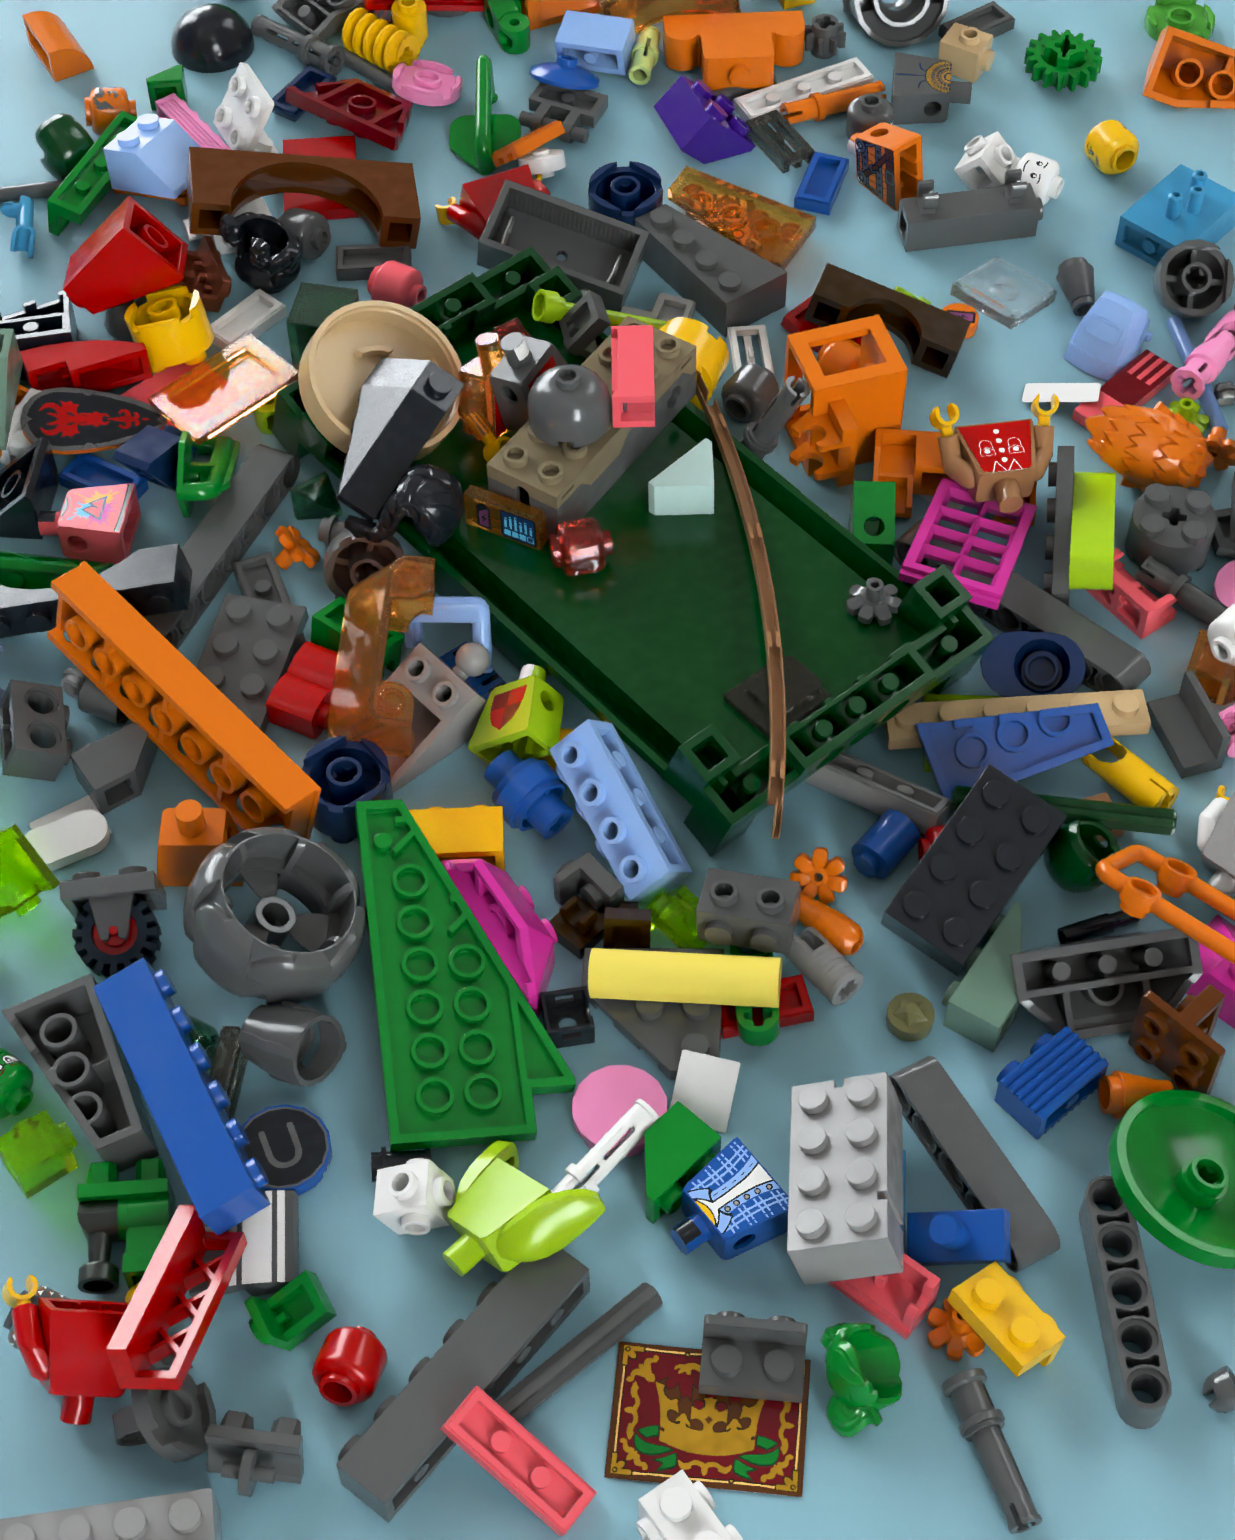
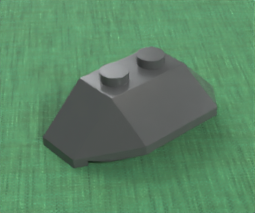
(1101, 980)

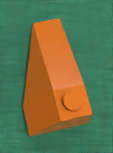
(1190, 72)

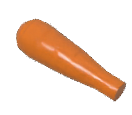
(833, 925)

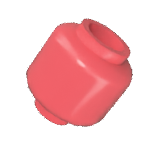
(396, 284)

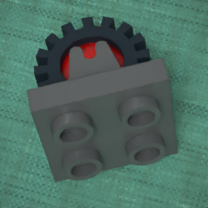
(115, 917)

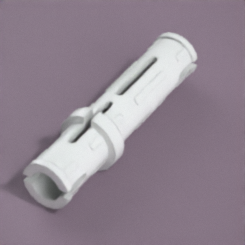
(638, 1120)

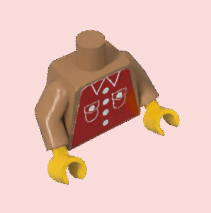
(997, 457)

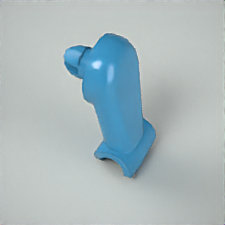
(23, 234)

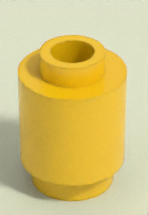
(411, 17)

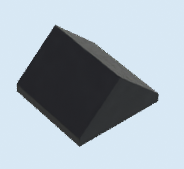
(26, 489)

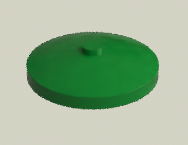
(1178, 1172)

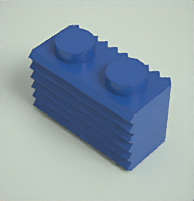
(1049, 1081)

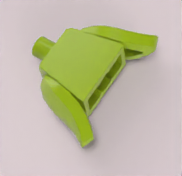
(511, 1216)

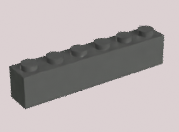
(482, 1351)

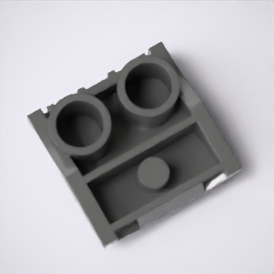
(316, 16)

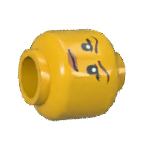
(1111, 147)

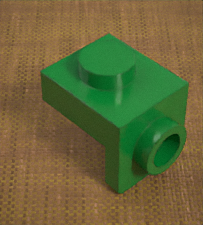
(291, 1312)

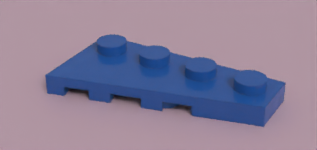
(1011, 743)

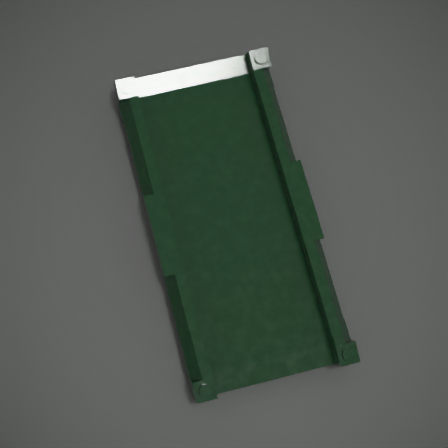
(679, 597)

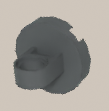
(167, 1419)

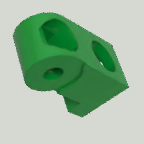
(508, 25)

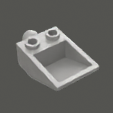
(438, 724)

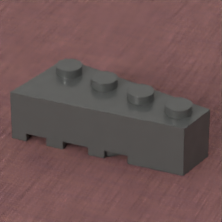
(717, 274)

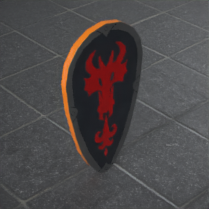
(85, 419)

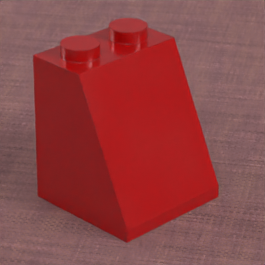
(124, 260)

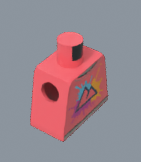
(95, 523)

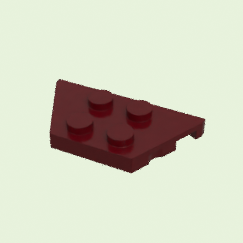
(358, 108)

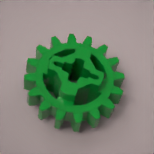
(1063, 60)

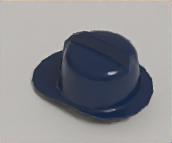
(1032, 664)

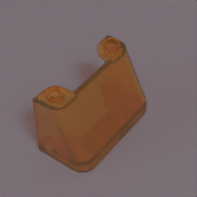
(359, 698)

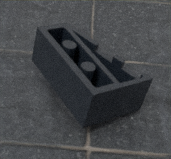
(42, 324)

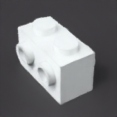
(681, 1512)

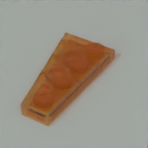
(743, 216)

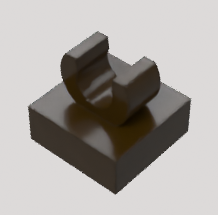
(578, 926)
(627, 926)

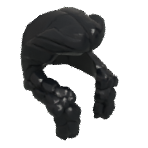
(266, 251)
(424, 494)

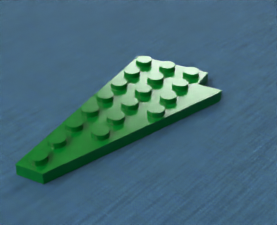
(450, 1019)

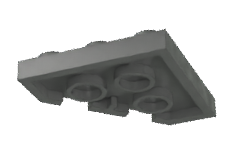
(664, 1027)

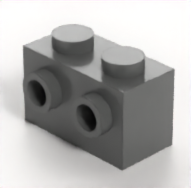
(748, 911)

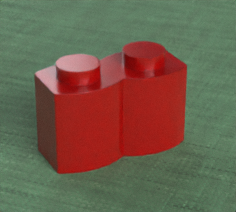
(304, 693)

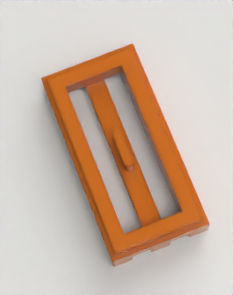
(527, 143)

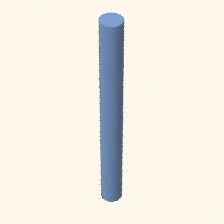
(1185, 347)

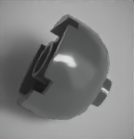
(1193, 279)
(569, 406)
(354, 559)

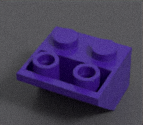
(703, 122)

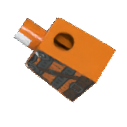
(888, 162)

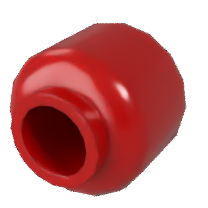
(349, 1365)

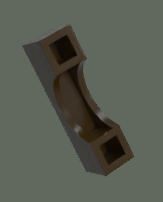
(927, 331)

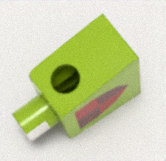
(519, 718)

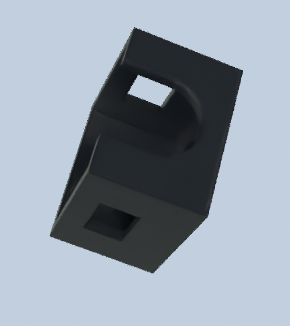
(575, 1008)

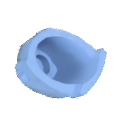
(1109, 336)

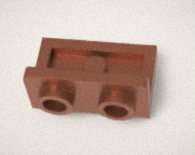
(207, 275)

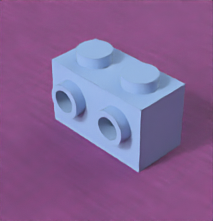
(597, 41)

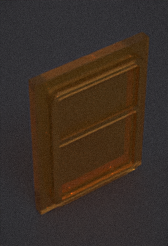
(224, 388)

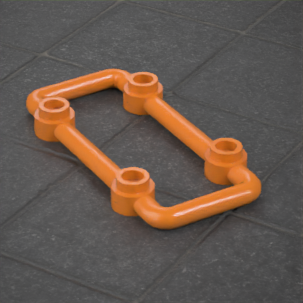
(1174, 878)

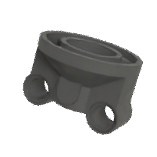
(898, 22)

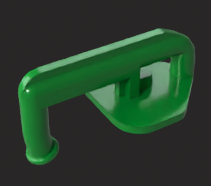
(479, 135)
(204, 480)

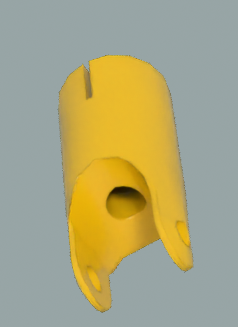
(1133, 778)

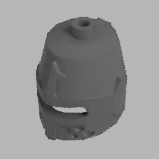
(281, 1037)

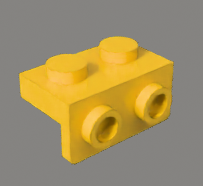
(1007, 1319)

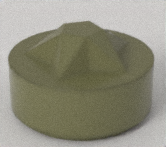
(910, 1017)

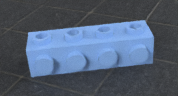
(619, 811)

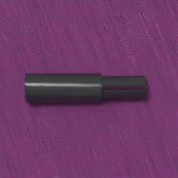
(1094, 927)

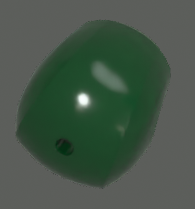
(63, 144)
(1075, 854)

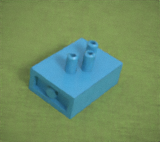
(1174, 211)

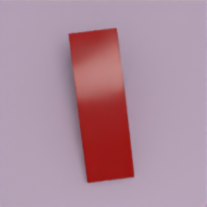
(86, 365)

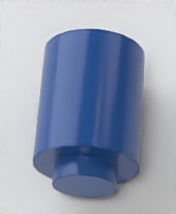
(884, 844)

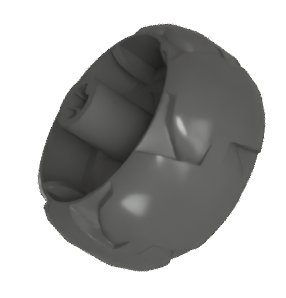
(249, 956)

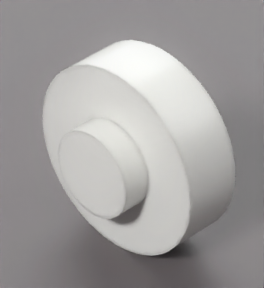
(543, 161)

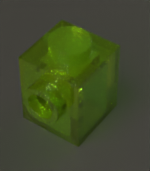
(38, 1152)

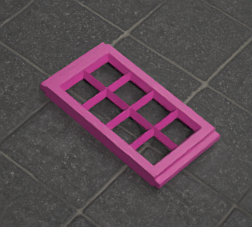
(981, 593)

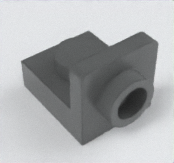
(584, 324)
(590, 880)

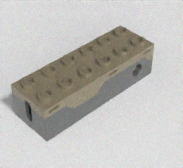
(572, 480)

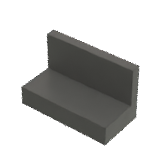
(1190, 728)

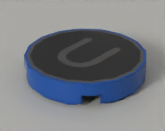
(289, 1146)

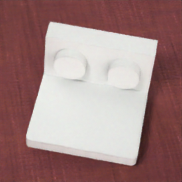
(245, 113)

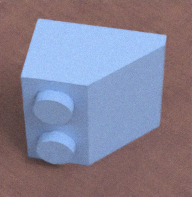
(150, 157)

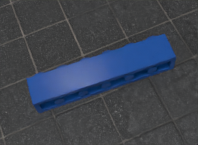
(182, 1097)

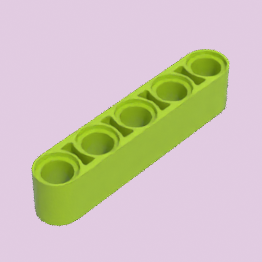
(1092, 531)

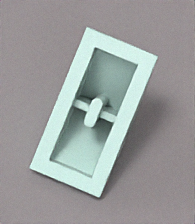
(685, 485)

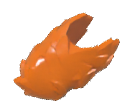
(1149, 446)

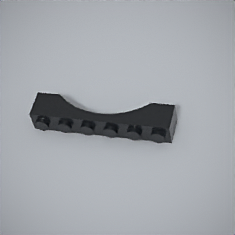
(149, 580)

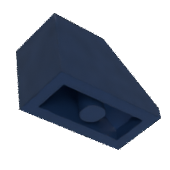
(153, 455)

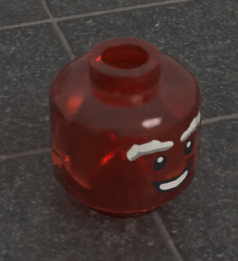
(580, 546)

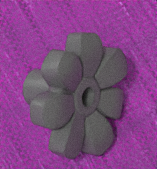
(873, 602)

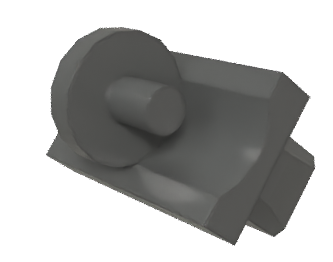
(253, 1454)

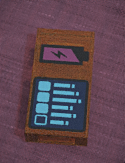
(505, 517)

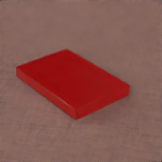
(324, 147)

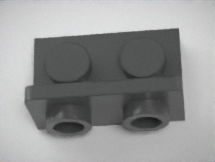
(753, 1357)

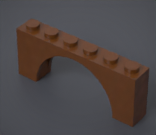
(375, 190)

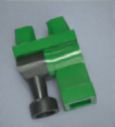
(119, 1212)

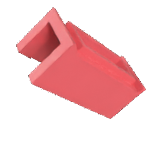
(633, 376)

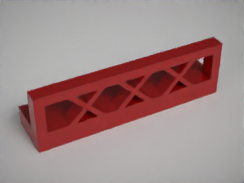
(161, 1303)

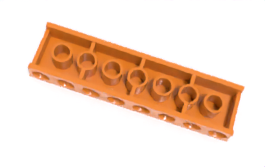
(182, 706)

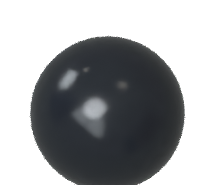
(211, 39)

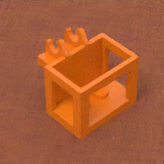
(846, 404)

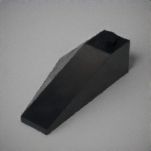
(392, 423)

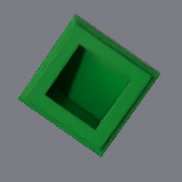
(166, 83)

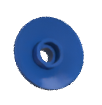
(564, 74)

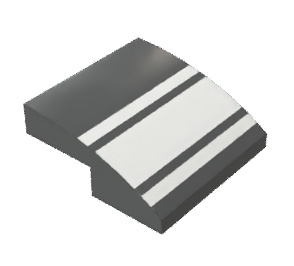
(271, 1248)

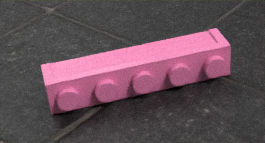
(176, 109)

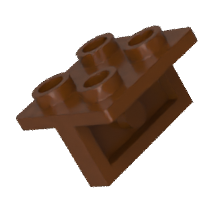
(1180, 1038)

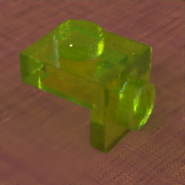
(676, 917)

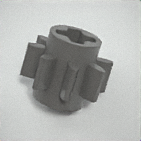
(824, 36)

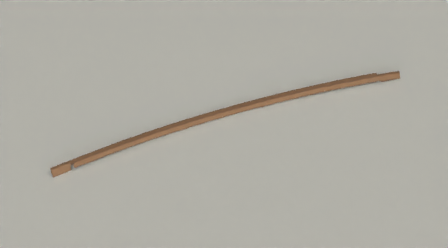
(766, 599)

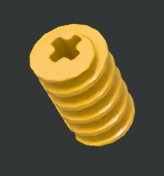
(379, 41)

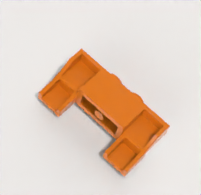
(916, 466)

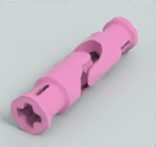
(1207, 359)

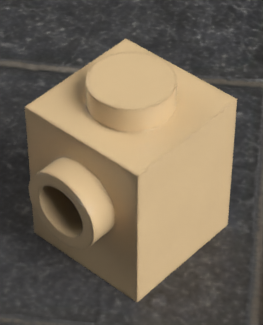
(967, 51)

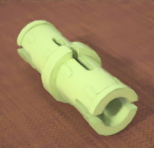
(643, 62)

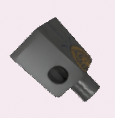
(924, 89)

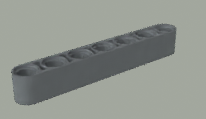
(1026, 607)

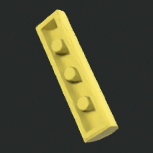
(685, 977)

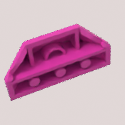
(509, 923)

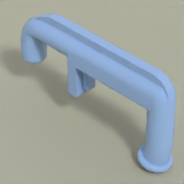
(456, 610)

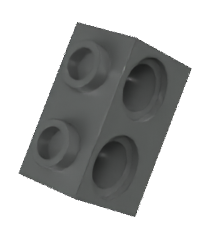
(34, 731)

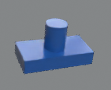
(959, 1237)

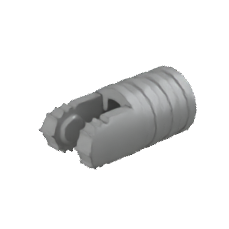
(824, 966)

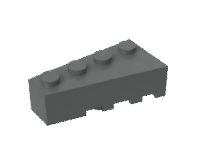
(86, 1068)

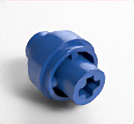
(529, 794)

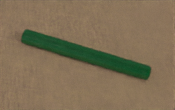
(1110, 814)

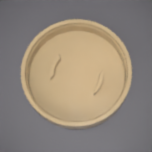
(349, 349)

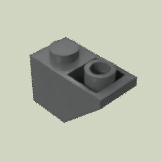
(115, 766)

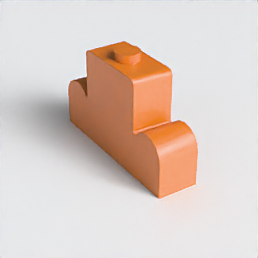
(734, 46)

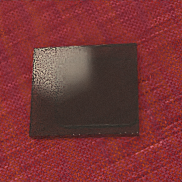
(802, 695)

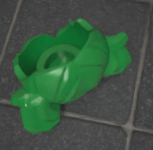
(862, 1375)

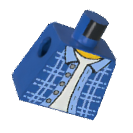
(731, 1205)

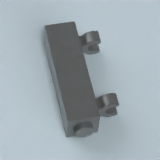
(969, 215)

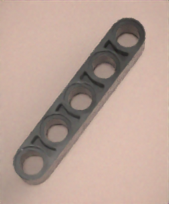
(972, 1158)
(1124, 1322)

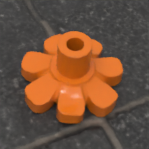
(1221, 448)
(295, 549)
(819, 875)
(953, 1332)

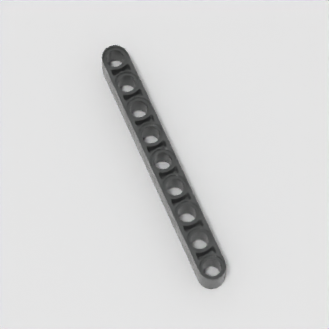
(215, 544)

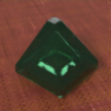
(315, 499)

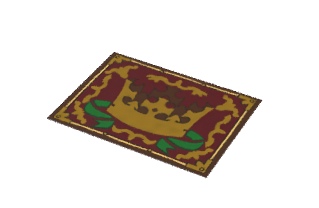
(716, 1439)

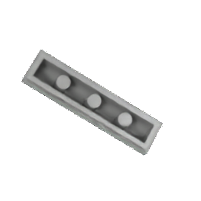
(881, 791)

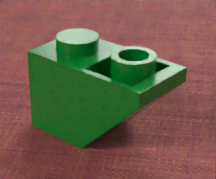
(673, 1154)

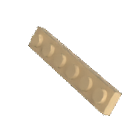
(1122, 709)

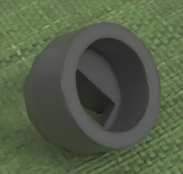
(1223, 1385)

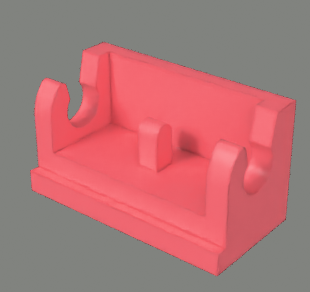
(1135, 603)
(896, 1298)

